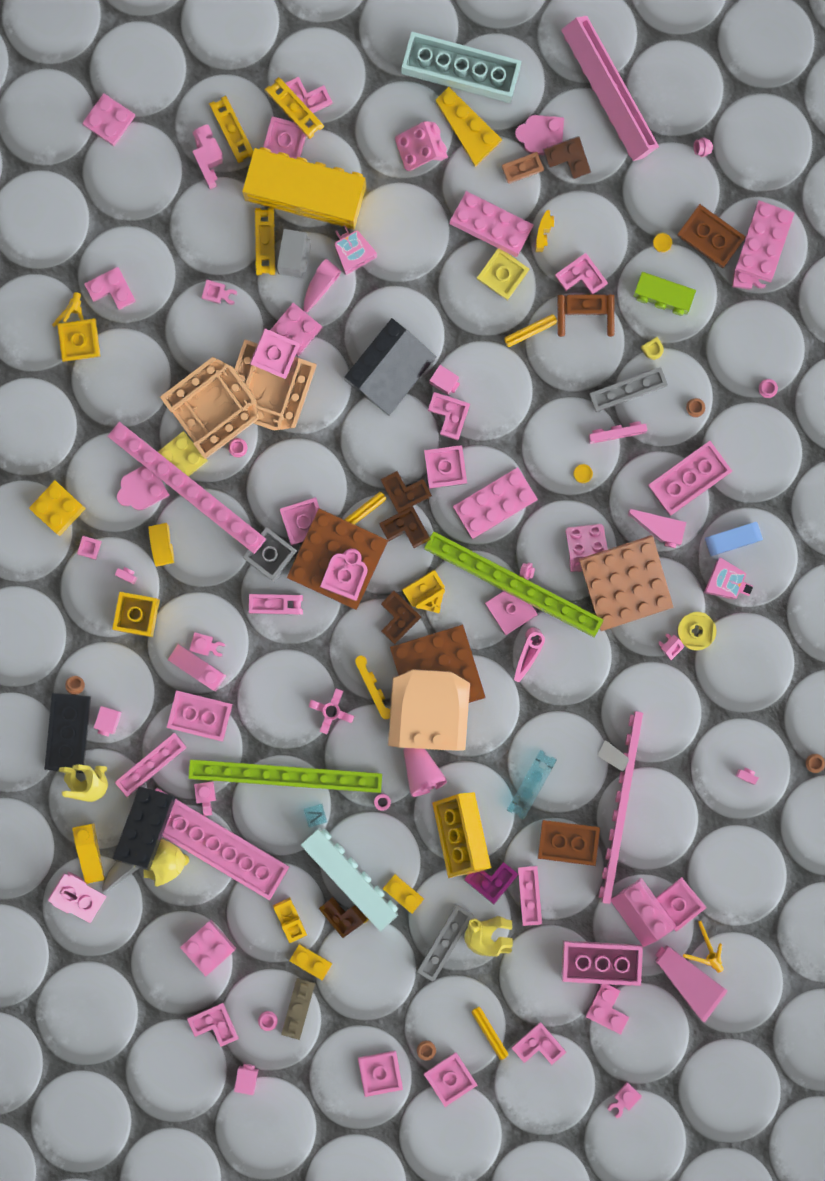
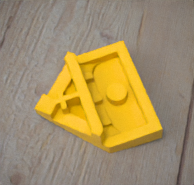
(426, 592)

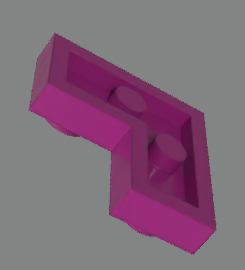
(492, 886)

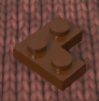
(570, 152)
(403, 496)
(408, 523)
(404, 617)
(342, 921)

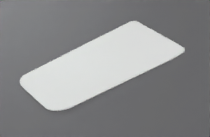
(613, 756)

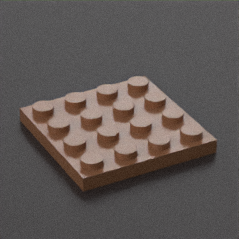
(626, 582)

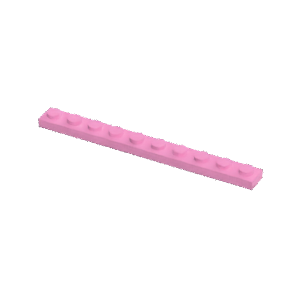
(187, 487)
(619, 815)

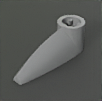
(117, 874)

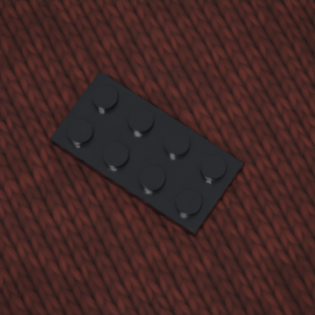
(67, 731)
(144, 828)

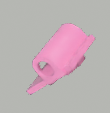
(76, 897)

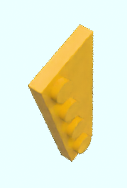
(470, 129)

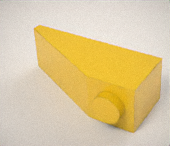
(88, 852)

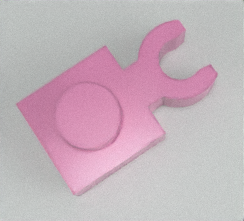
(746, 281)
(216, 292)
(203, 645)
(626, 1097)

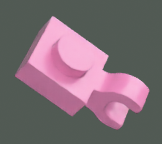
(205, 794)

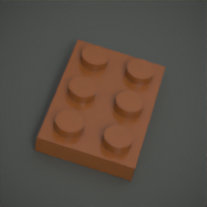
(711, 236)
(568, 842)

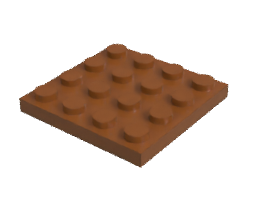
(329, 537)
(441, 652)

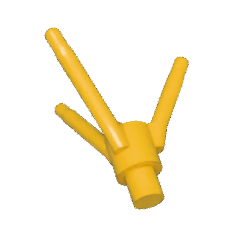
(72, 307)
(713, 959)

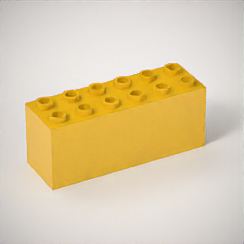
(304, 188)

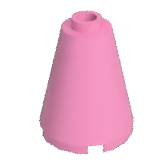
(422, 772)

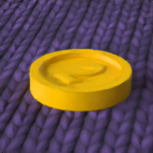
(662, 242)
(583, 473)

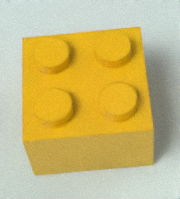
(57, 508)
(136, 614)

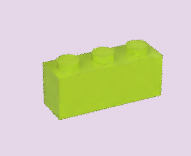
(664, 294)

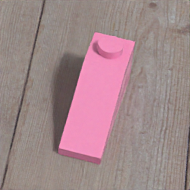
(662, 528)
(197, 668)

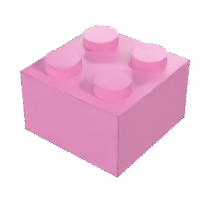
(208, 948)

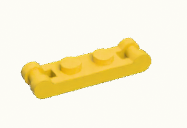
(294, 107)
(231, 129)
(265, 241)
(369, 680)

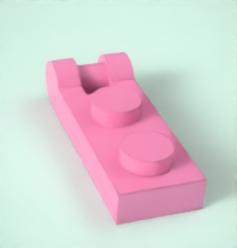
(274, 604)

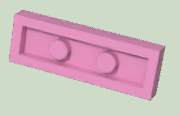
(617, 432)
(529, 895)

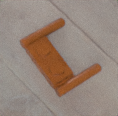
(585, 306)

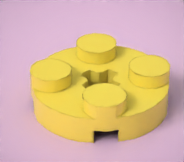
(705, 624)

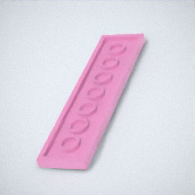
(224, 850)

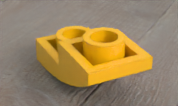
(545, 226)
(160, 544)

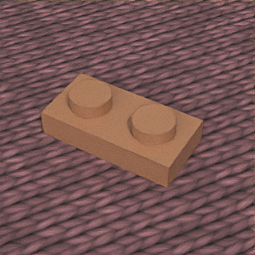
(522, 168)

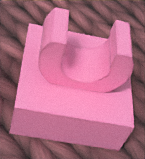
(672, 646)

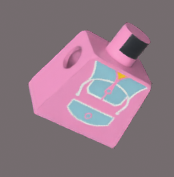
(353, 250)
(727, 581)

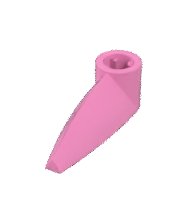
(323, 279)
(529, 652)

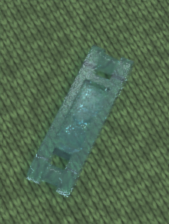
(531, 784)

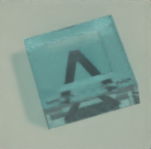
(315, 815)

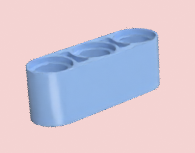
(733, 539)

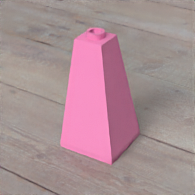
(694, 986)

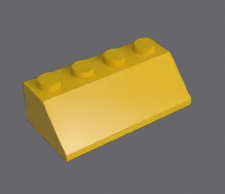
(461, 834)

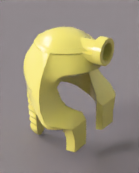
(88, 790)
(166, 863)
(479, 937)

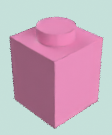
(445, 380)
(107, 721)
(246, 1079)

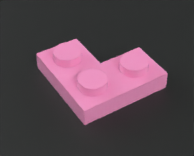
(313, 100)
(582, 270)
(111, 283)
(453, 410)
(602, 1011)
(216, 1019)
(539, 1040)

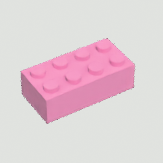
(602, 963)

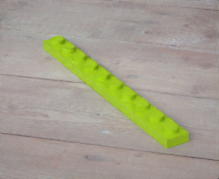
(514, 584)
(285, 776)

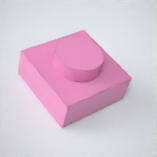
(89, 547)
(126, 574)
(747, 775)

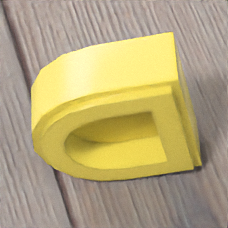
(653, 349)

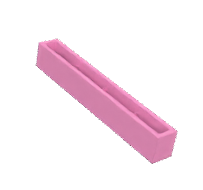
(609, 88)

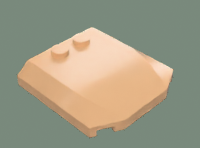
(277, 399)
(212, 405)
(429, 710)

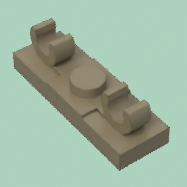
(298, 1008)

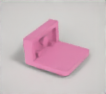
(421, 145)
(584, 542)

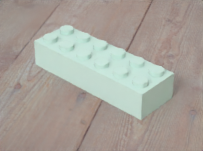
(461, 67)
(350, 879)

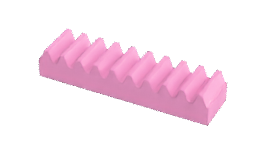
(150, 764)

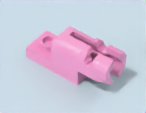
(207, 154)

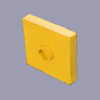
(78, 340)

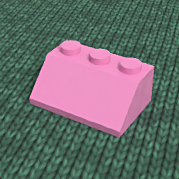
(643, 913)

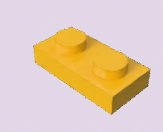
(403, 893)
(310, 962)

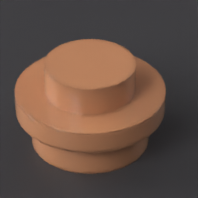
(695, 407)
(74, 685)
(815, 763)
(426, 1050)

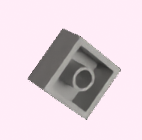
(293, 252)
(272, 555)

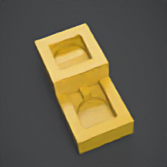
(289, 920)

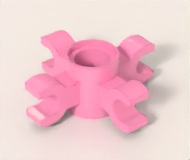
(334, 702)

